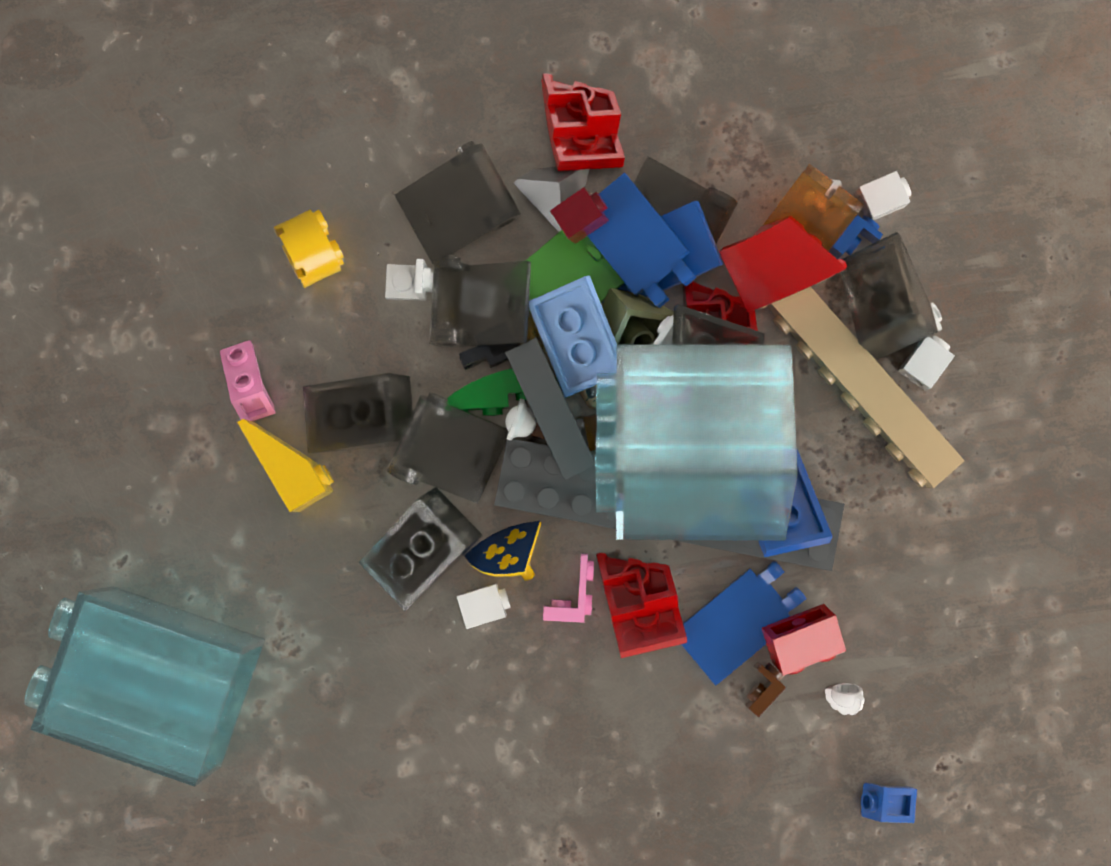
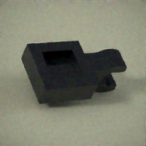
(492, 353)

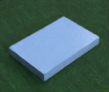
(575, 335)

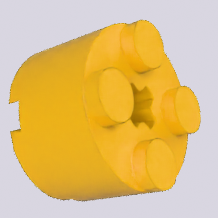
(309, 247)

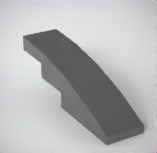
(550, 408)

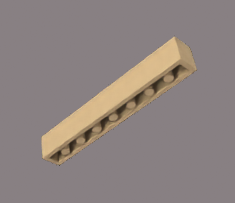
(866, 387)

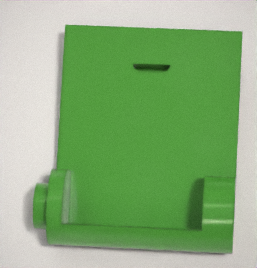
(564, 262)

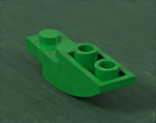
(489, 393)

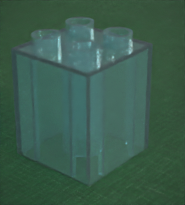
(697, 442)
(143, 683)

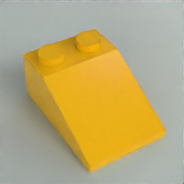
(293, 474)

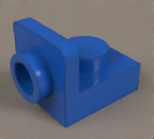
(849, 240)
(888, 803)

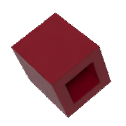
(580, 214)

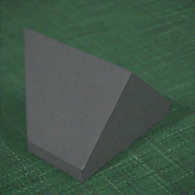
(550, 187)

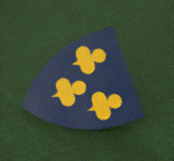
(506, 551)

